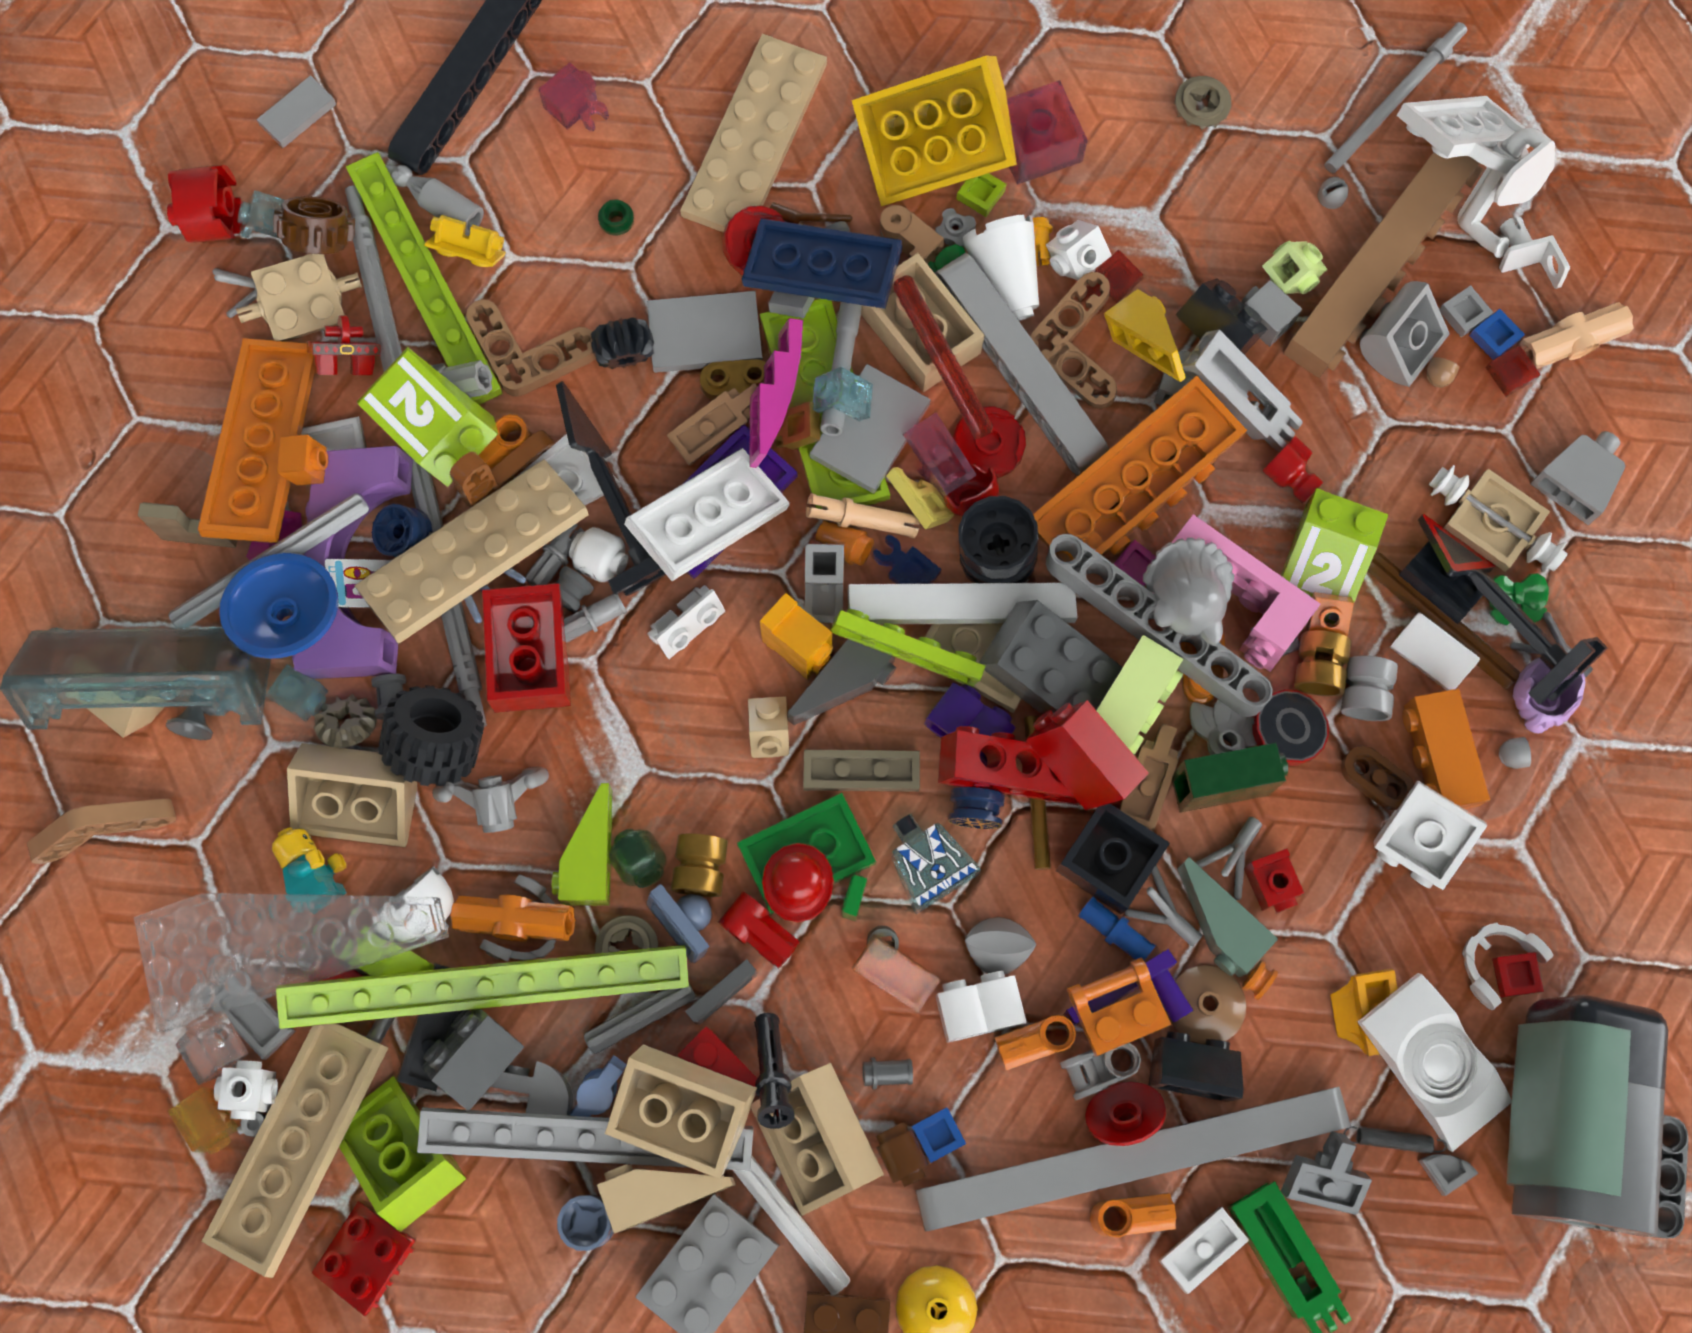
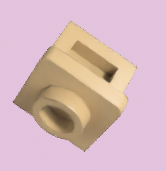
(768, 727)

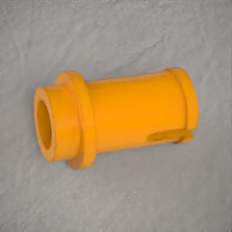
(1041, 231)

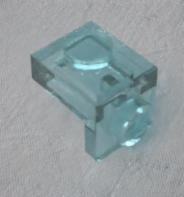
(843, 392)

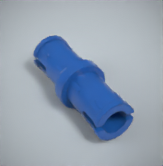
(1116, 930)

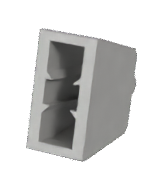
(1583, 476)

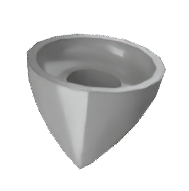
(999, 945)

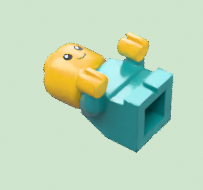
(304, 865)

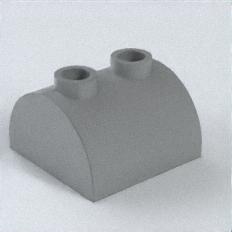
(1405, 334)

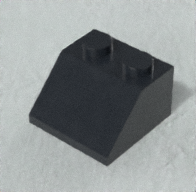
(1196, 1068)

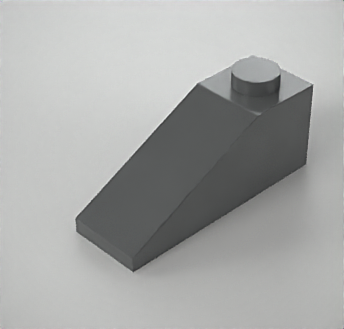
(846, 676)

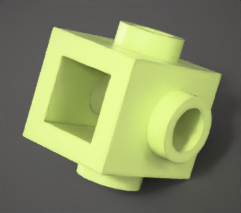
(1295, 267)

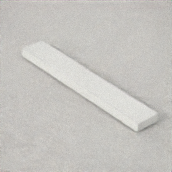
(956, 602)

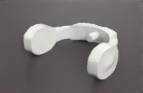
(1480, 987)

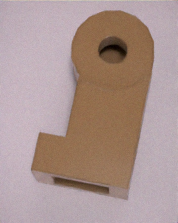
(916, 235)

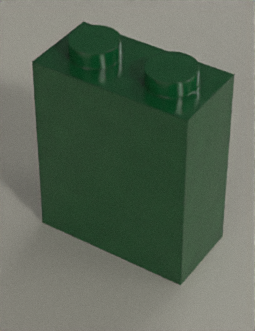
(1229, 777)

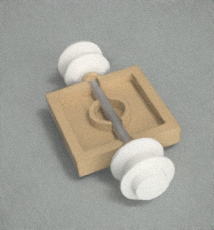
(1497, 520)

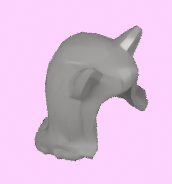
(1191, 588)

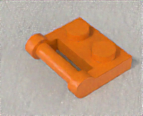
(1125, 1019)

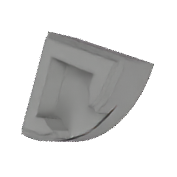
(1447, 1171)

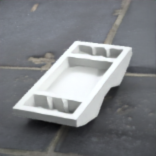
(1436, 1061)

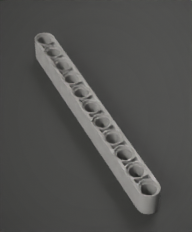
(1113, 1165)

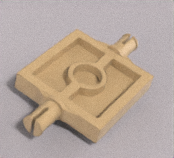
(298, 297)

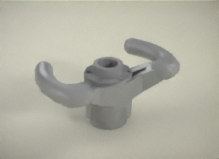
(493, 797)

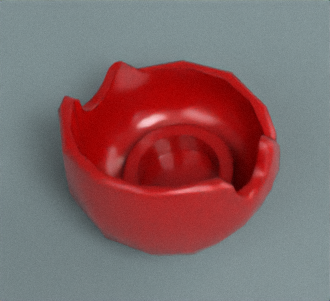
(976, 489)

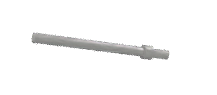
(1436, 54)

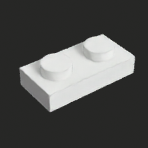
(1203, 1250)

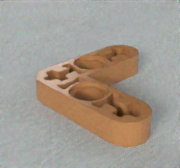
(1065, 350)
(528, 362)
(82, 823)

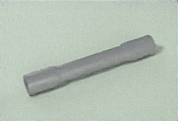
(846, 330)

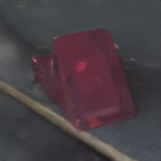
(939, 454)

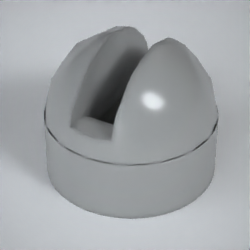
(1335, 198)
(1515, 753)

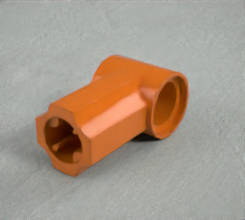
(499, 447)
(1030, 1042)
(1136, 1214)

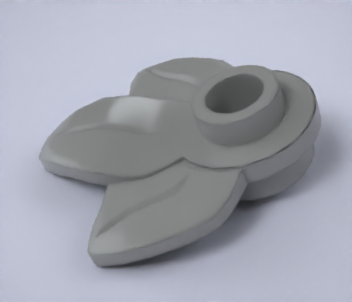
(1220, 724)

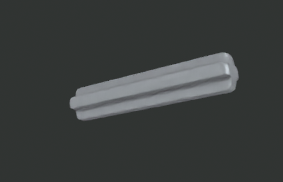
(637, 1018)

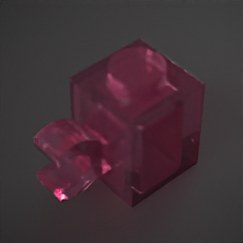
(572, 97)

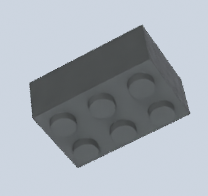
(1048, 660)

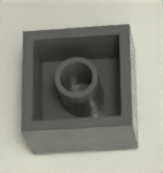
(471, 1057)

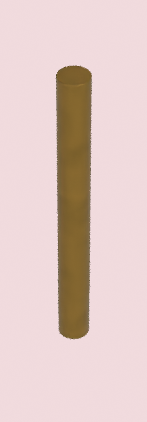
(1038, 817)

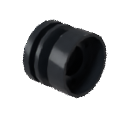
(1002, 524)

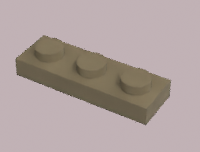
(861, 770)

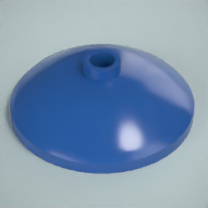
(267, 593)

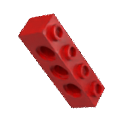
(962, 766)

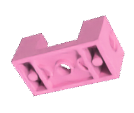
(1263, 590)

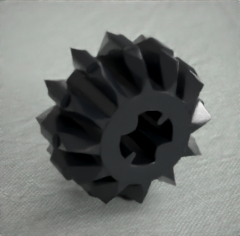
(622, 343)

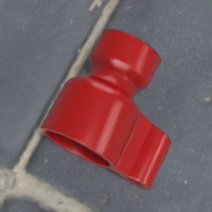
(1289, 470)

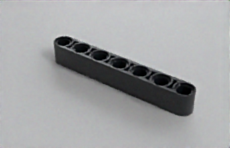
(459, 82)

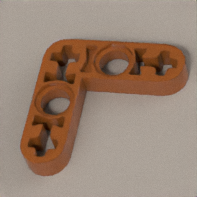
(476, 479)

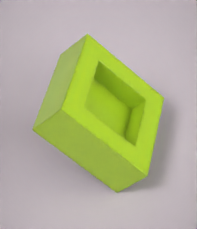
(981, 193)

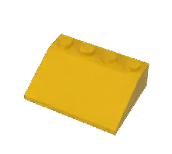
(936, 130)

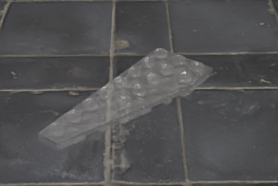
(239, 947)

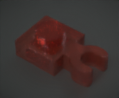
(1121, 276)

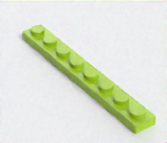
(417, 266)

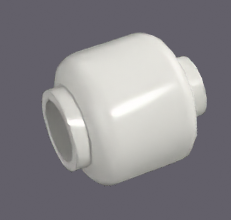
(598, 554)

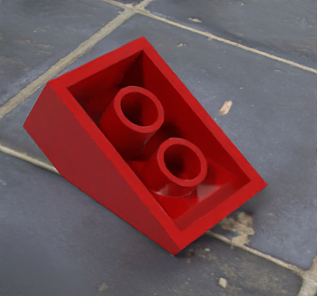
(525, 648)

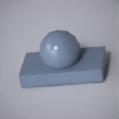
(682, 919)

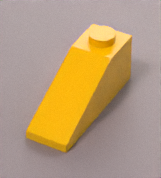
(1142, 328)

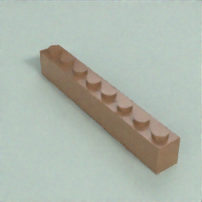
(1380, 262)

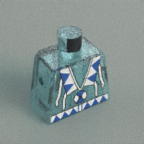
(930, 863)

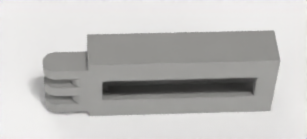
(1231, 377)

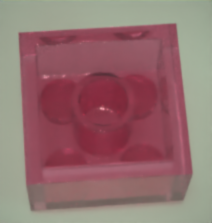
(1044, 132)

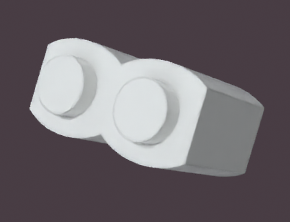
(980, 1007)

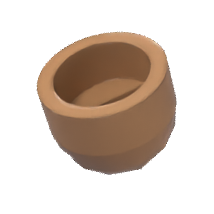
(1441, 372)

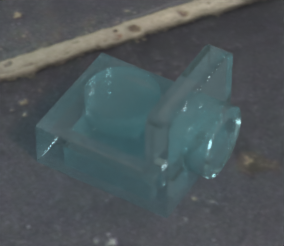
(258, 214)
(297, 693)

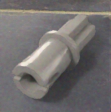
(552, 558)
(593, 616)

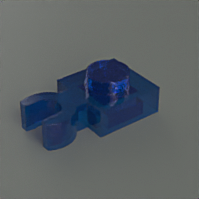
(908, 567)

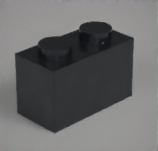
(1216, 308)

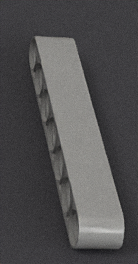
(1024, 366)
(1136, 619)

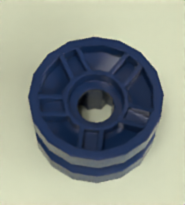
(399, 529)

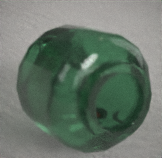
(637, 858)

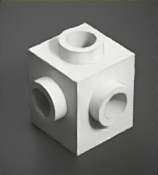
(1078, 250)
(259, 1094)

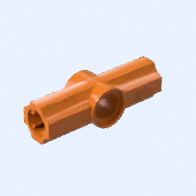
(513, 918)

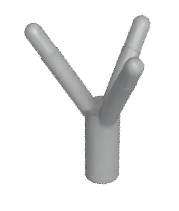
(236, 279)
(1237, 855)
(1166, 905)

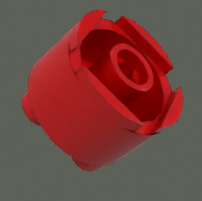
(204, 203)

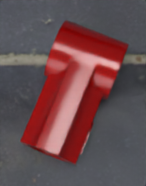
(752, 924)

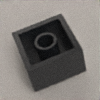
(1112, 857)

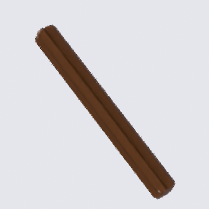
(1490, 660)

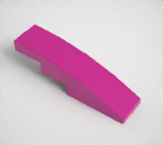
(773, 397)

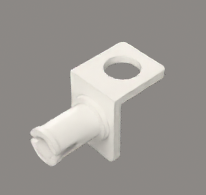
(1525, 252)

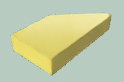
(921, 498)

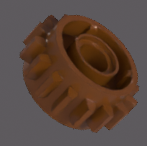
(313, 225)

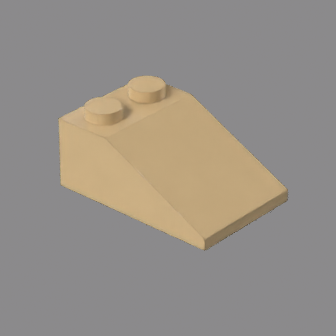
(645, 1194)

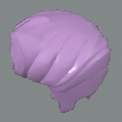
(1549, 713)

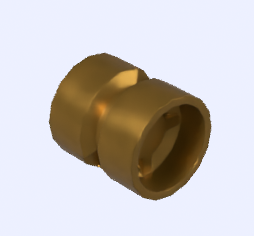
(1322, 663)
(699, 865)

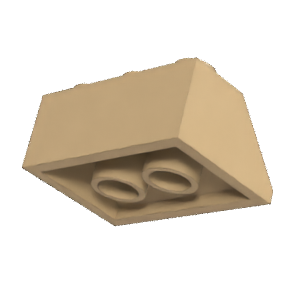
(349, 796)
(680, 1110)
(824, 1146)

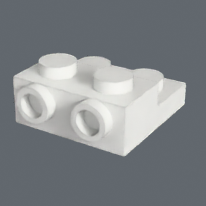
(1428, 836)

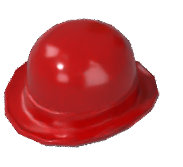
(798, 882)

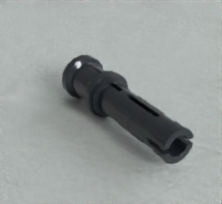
(772, 1082)

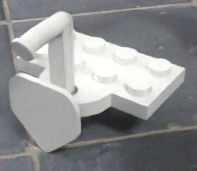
(1493, 139)

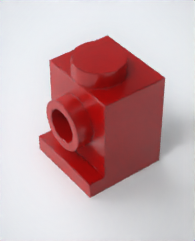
(1261, 874)

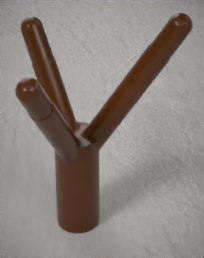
(796, 217)

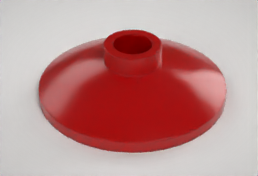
(1125, 1113)

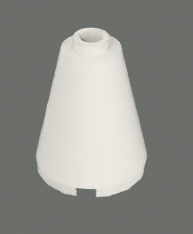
(1009, 261)

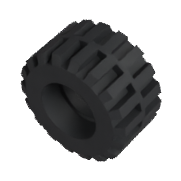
(431, 735)

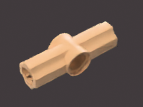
(1578, 335)

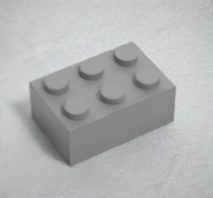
(707, 1269)

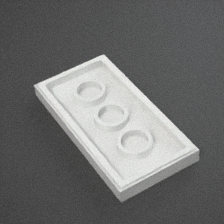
(706, 514)

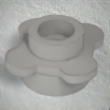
(951, 219)

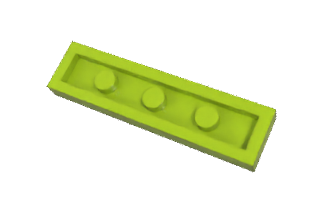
(922, 652)

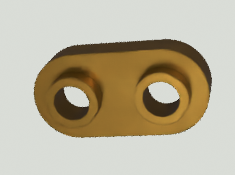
(735, 375)

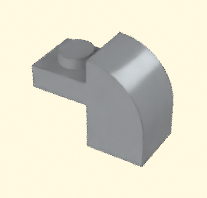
(824, 581)
(547, 1088)

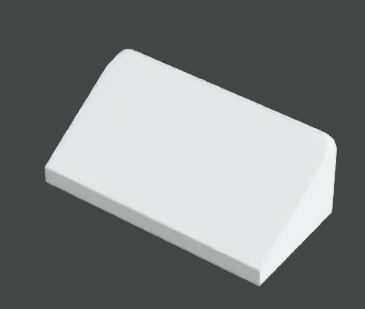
(1434, 652)

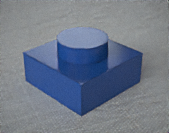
(1497, 334)
(938, 1135)

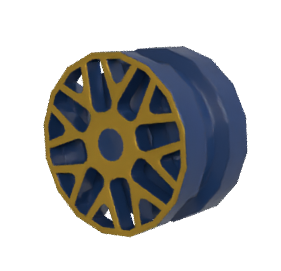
(976, 807)

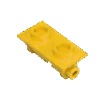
(481, 247)

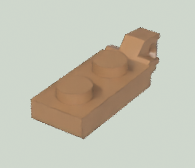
(712, 424)
(1149, 795)

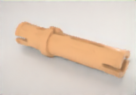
(848, 513)

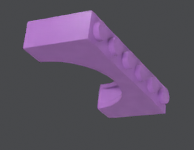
(348, 646)

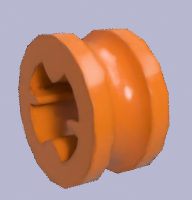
(1259, 980)

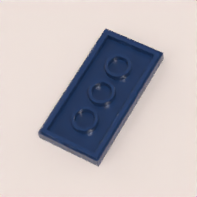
(822, 263)

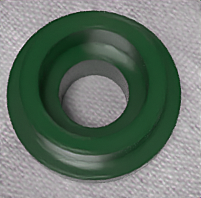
(616, 208)

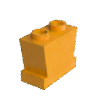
(797, 637)

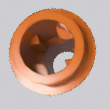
(855, 541)

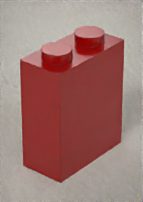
(1086, 755)

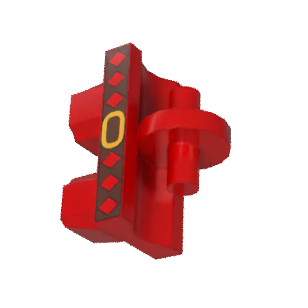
(361, 353)

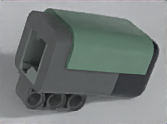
(1592, 1120)

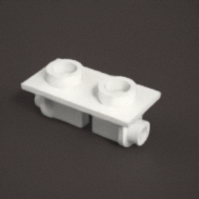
(699, 611)

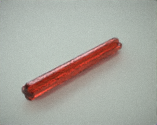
(943, 357)

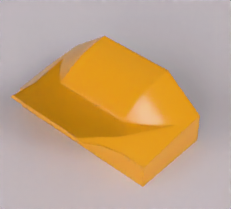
(1358, 999)

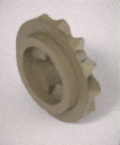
(1197, 89)
(353, 730)
(619, 928)

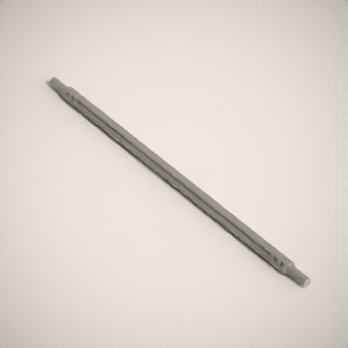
(421, 482)

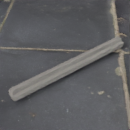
(296, 543)

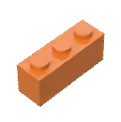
(1446, 747)

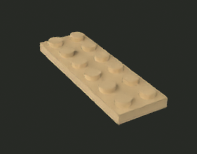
(754, 132)
(471, 550)
(294, 1147)

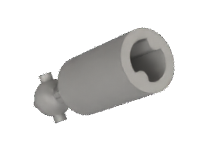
(438, 197)

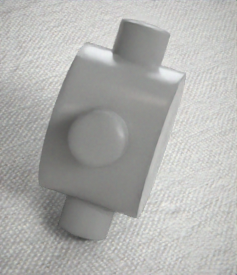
(251, 1127)

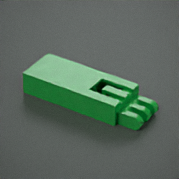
(1281, 1245)

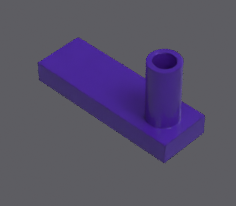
(1165, 985)

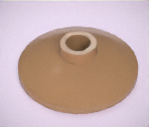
(1229, 1010)

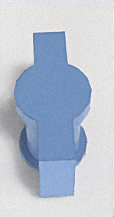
(598, 1089)

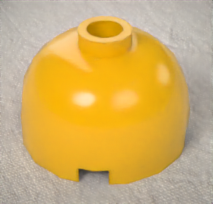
(934, 1285)

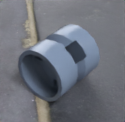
(584, 1223)

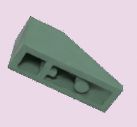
(1227, 926)

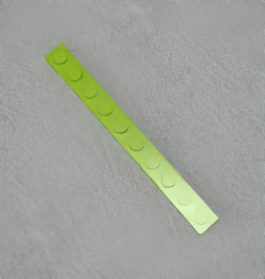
(481, 986)

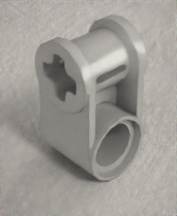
(1098, 1070)

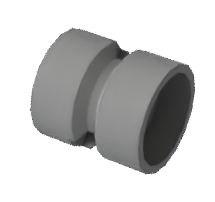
(1369, 690)

